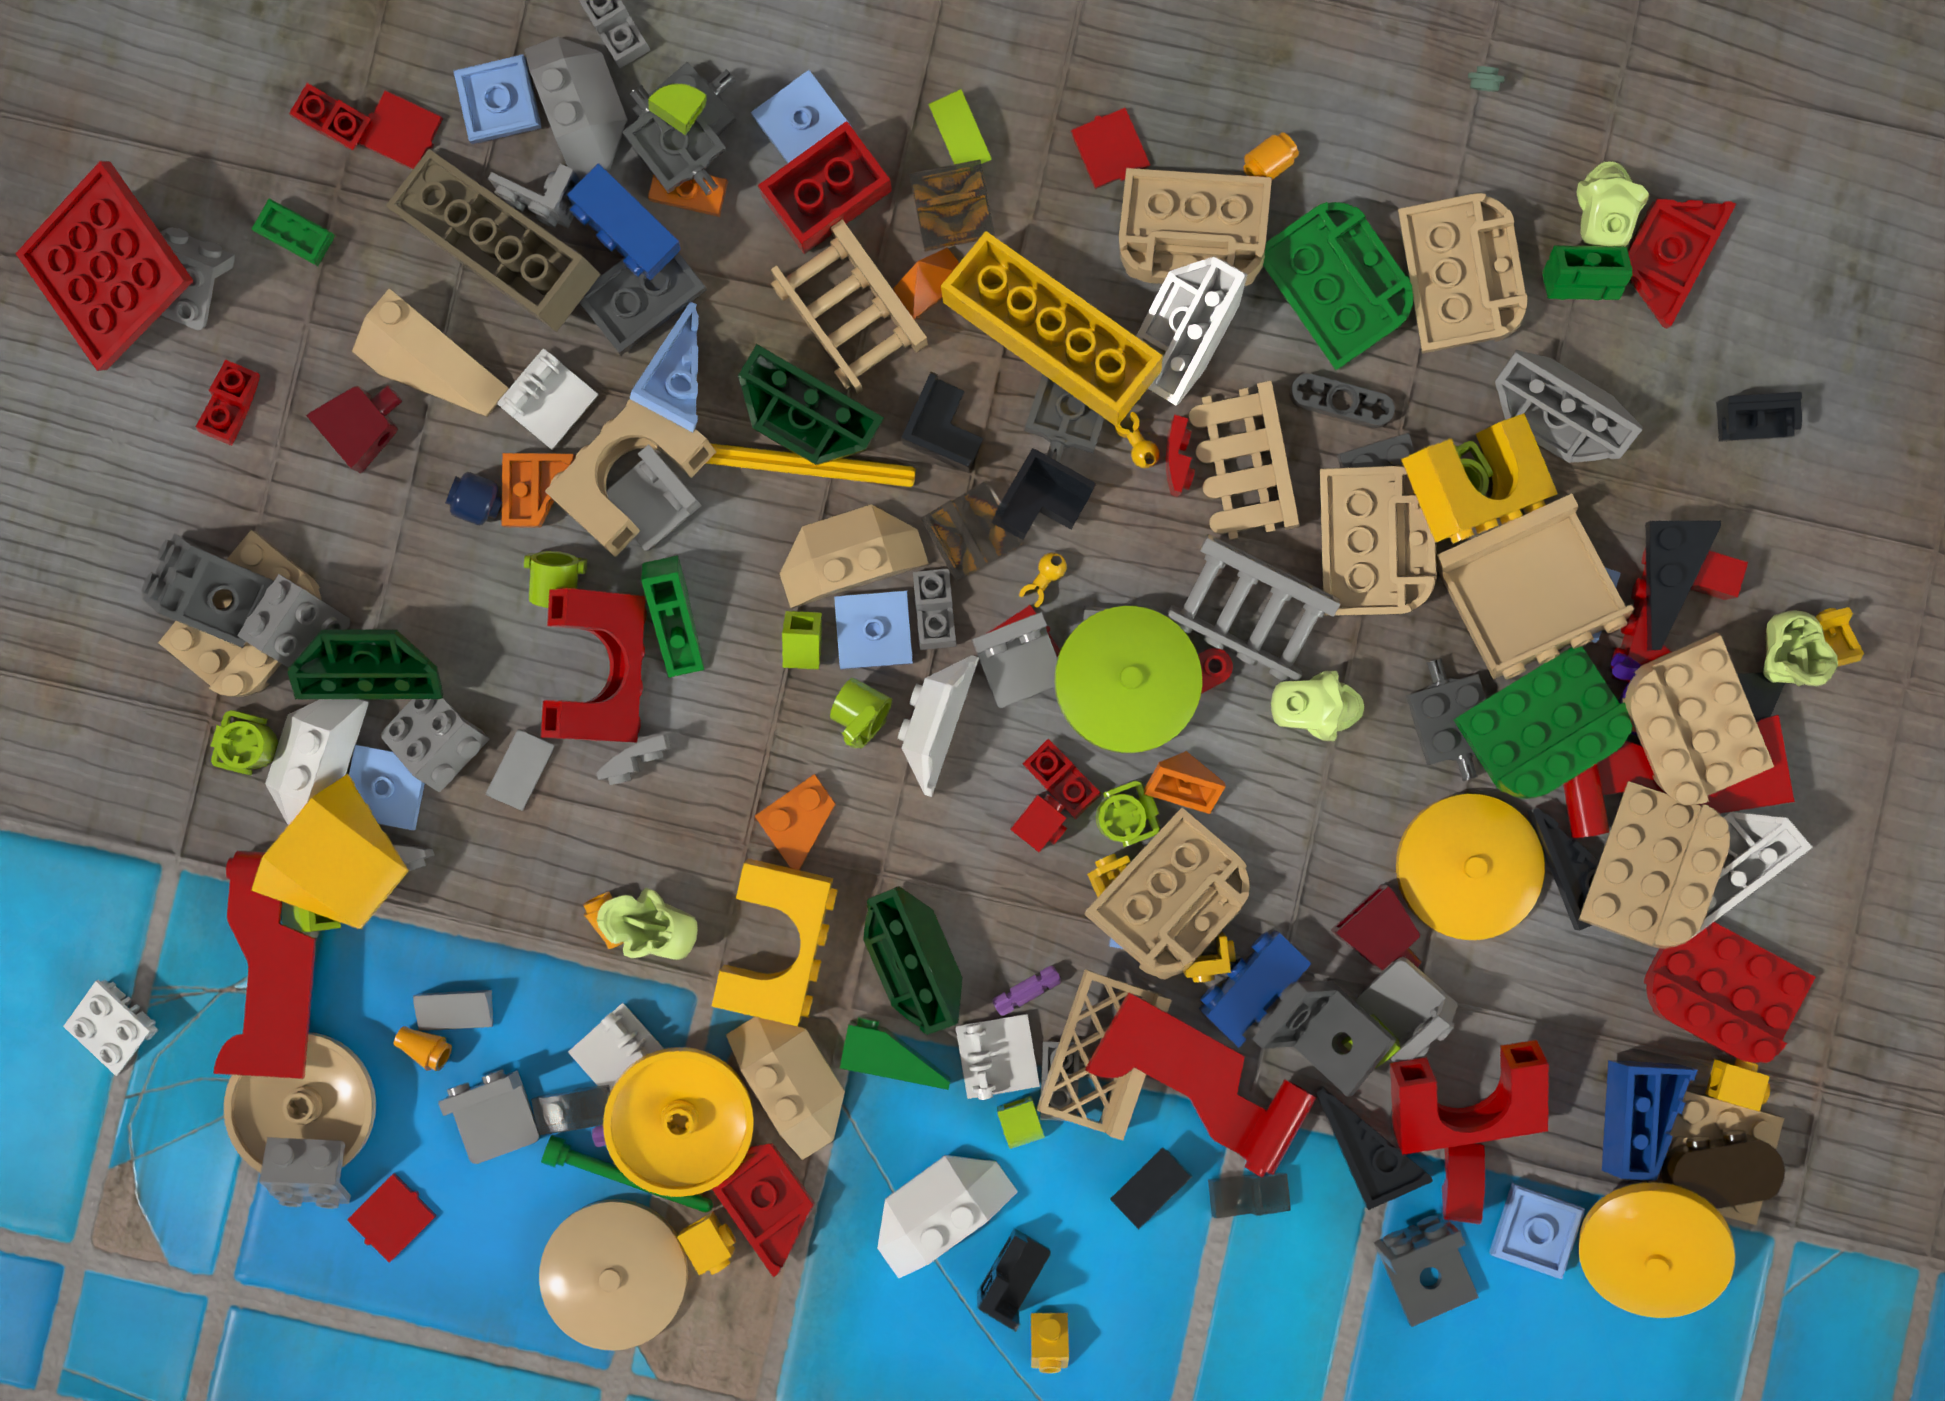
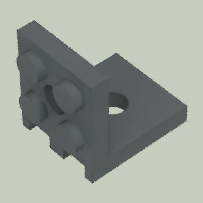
(188, 582)
(1313, 1019)
(1412, 1250)

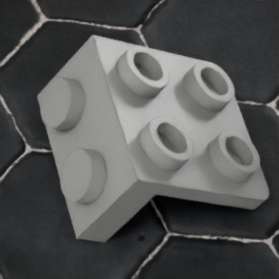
(203, 263)
(288, 621)
(433, 740)
(1410, 1008)
(492, 1115)
(304, 1172)

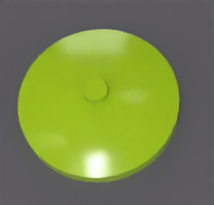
(1128, 679)

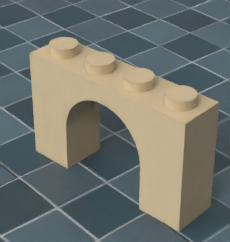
(582, 485)

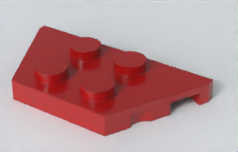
(1673, 250)
(766, 1204)

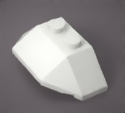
(1190, 322)
(935, 720)
(313, 751)
(1757, 852)
(940, 1210)

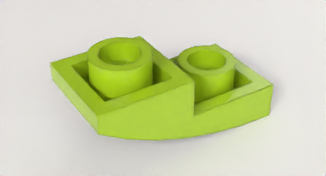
(959, 128)

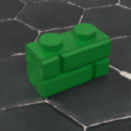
(1587, 272)

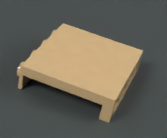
(1532, 588)

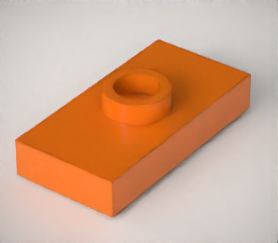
(691, 196)

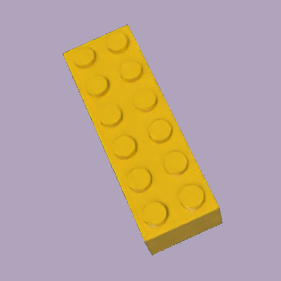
(1051, 328)

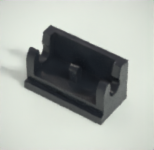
(1759, 416)
(1151, 1187)

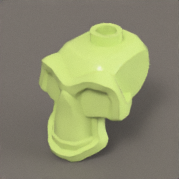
(1609, 205)
(1798, 650)
(1317, 705)
(647, 926)

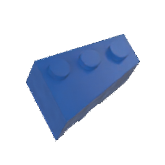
(622, 223)
(1253, 985)
(1640, 1116)

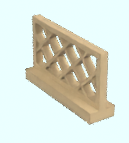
(1124, 1089)

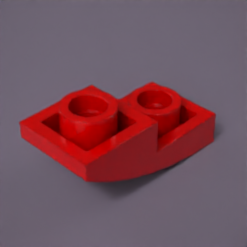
(330, 117)
(230, 402)
(1177, 465)
(1062, 779)
(1464, 1183)

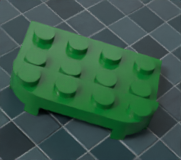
(1339, 280)
(1546, 726)

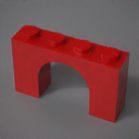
(1718, 577)
(620, 626)
(1512, 1110)

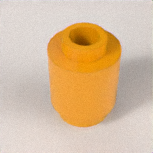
(1271, 156)

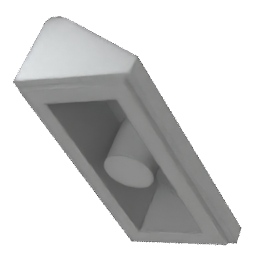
(520, 769)
(454, 1010)

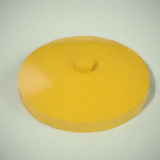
(1470, 866)
(678, 1122)
(1656, 1250)

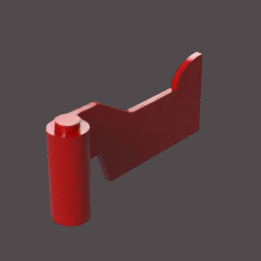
(1630, 763)
(277, 981)
(1208, 1076)

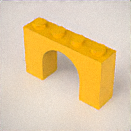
(1454, 504)
(780, 994)

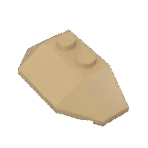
(849, 554)
(790, 1081)

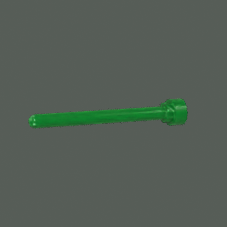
(559, 1153)

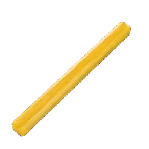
(793, 463)

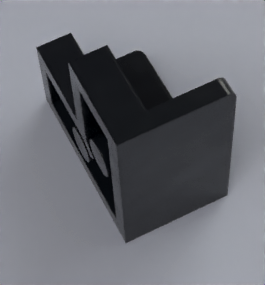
(931, 427)
(1045, 488)
(1011, 1278)

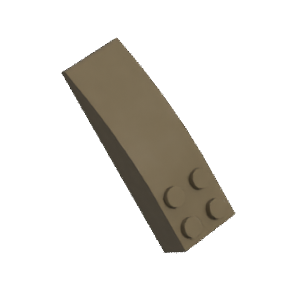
(493, 240)

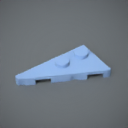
(671, 377)

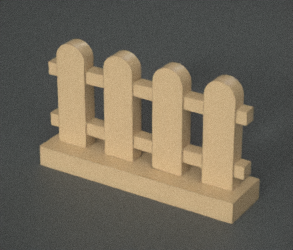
(1244, 444)

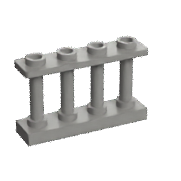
(1283, 589)

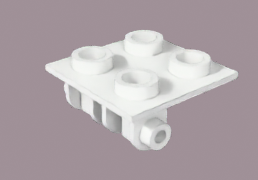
(547, 399)
(108, 1025)
(613, 1046)
(997, 1056)

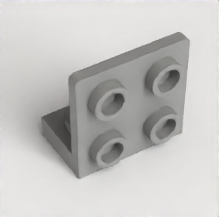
(551, 207)
(652, 498)
(1017, 660)

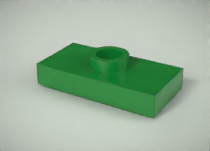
(293, 232)

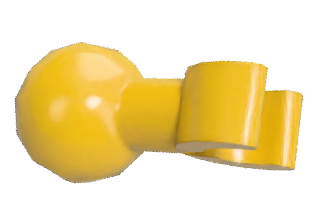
(1141, 448)
(1047, 573)

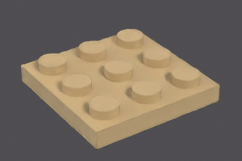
(1712, 1118)

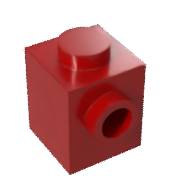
(1040, 822)

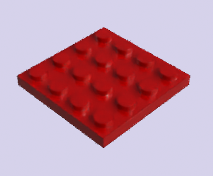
(104, 266)

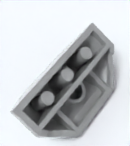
(578, 102)
(1565, 409)

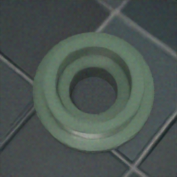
(1486, 79)

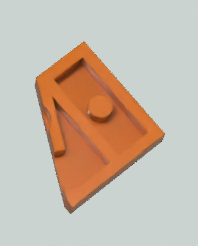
(524, 486)
(797, 820)

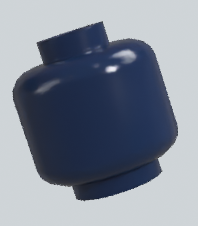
(473, 498)

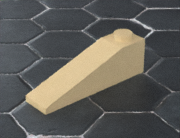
(416, 353)

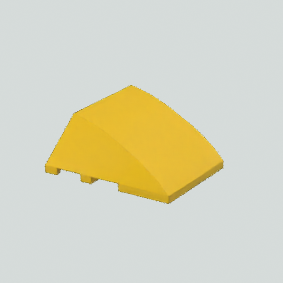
(332, 858)

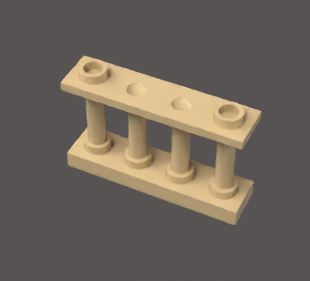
(883, 305)

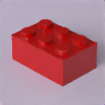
(825, 185)

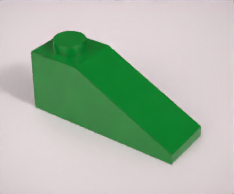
(672, 615)
(883, 1054)

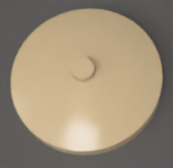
(328, 1104)
(613, 1274)

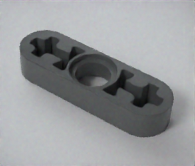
(1364, 417)

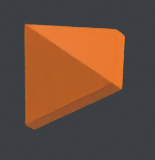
(923, 282)
(1185, 783)

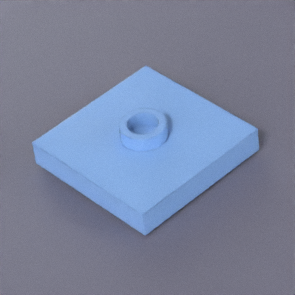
(497, 99)
(798, 116)
(873, 630)
(386, 787)
(1537, 1231)

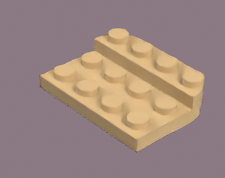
(1190, 217)
(1463, 271)
(1375, 541)
(221, 664)
(1695, 722)
(1657, 869)
(1173, 897)

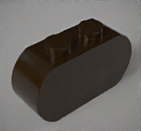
(1726, 1169)

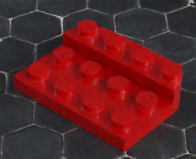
(1728, 993)

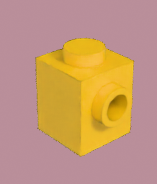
(1738, 1084)
(708, 1244)

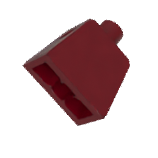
(357, 424)
(1379, 929)

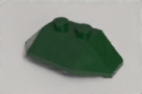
(803, 410)
(363, 667)
(913, 960)

